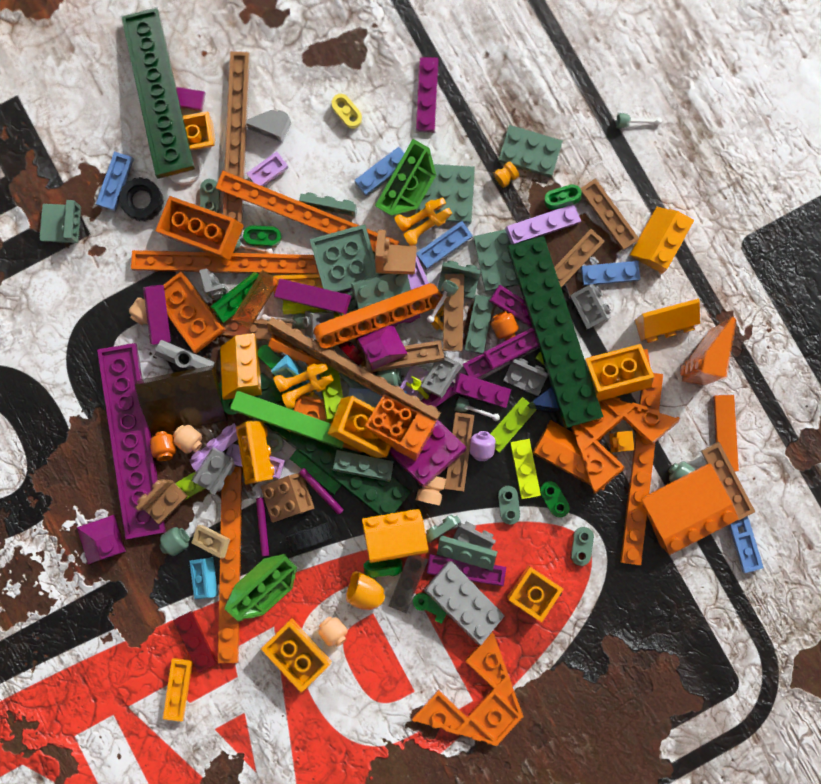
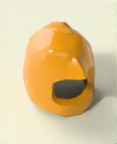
(366, 594)

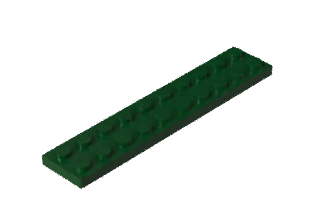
(157, 93)
(554, 332)
(376, 494)

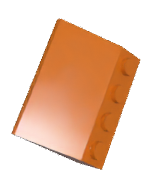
(711, 356)
(689, 509)

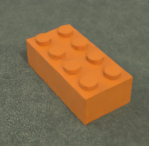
(199, 228)

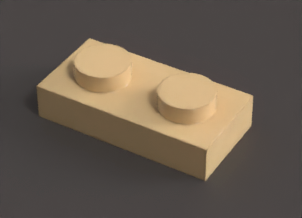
(211, 541)

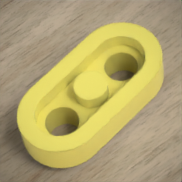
(346, 112)

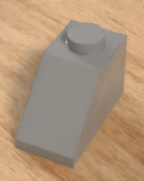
(270, 124)

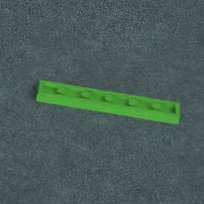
(284, 418)

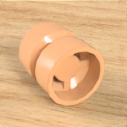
(431, 492)

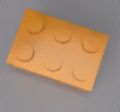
(350, 427)
(296, 655)

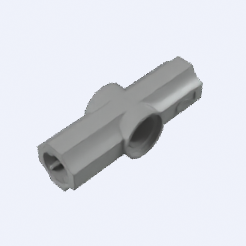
(173, 354)

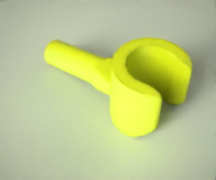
(416, 385)

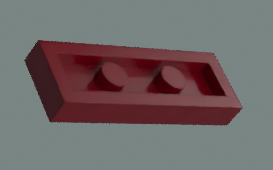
(195, 641)

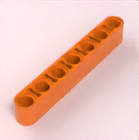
(377, 315)

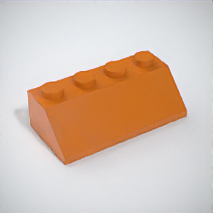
(561, 450)

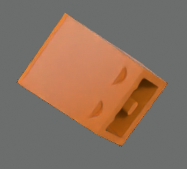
(401, 426)

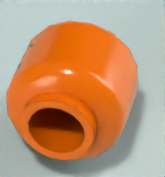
(504, 325)
(162, 446)

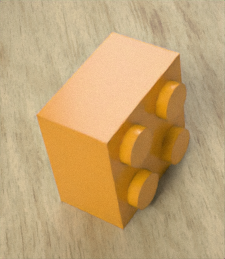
(534, 593)

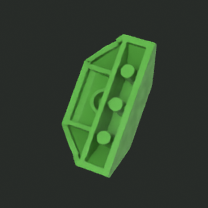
(409, 181)
(261, 588)

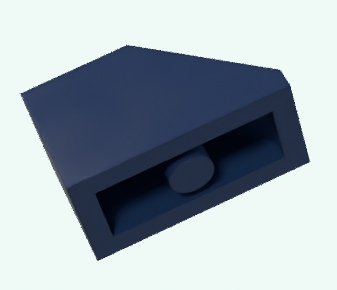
(545, 402)

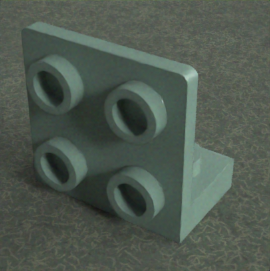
(60, 222)
(471, 277)

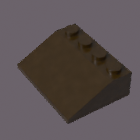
(181, 399)

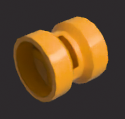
(506, 174)

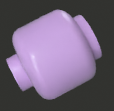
(482, 446)

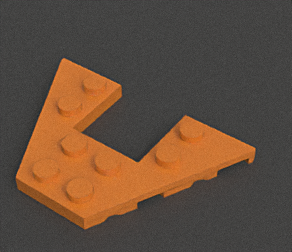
(599, 462)
(493, 715)

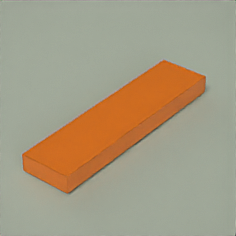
(726, 427)

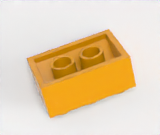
(200, 130)
(661, 238)
(668, 321)
(240, 366)
(620, 372)
(254, 452)
(395, 535)

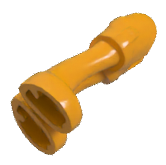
(431, 206)
(312, 370)

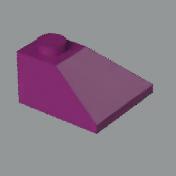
(382, 346)
(101, 539)

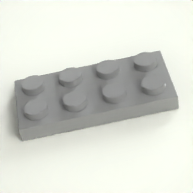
(464, 603)

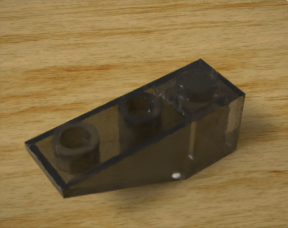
(408, 582)

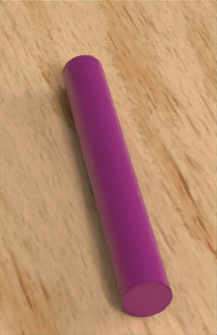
(321, 491)
(262, 526)

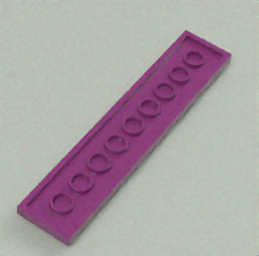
(129, 437)

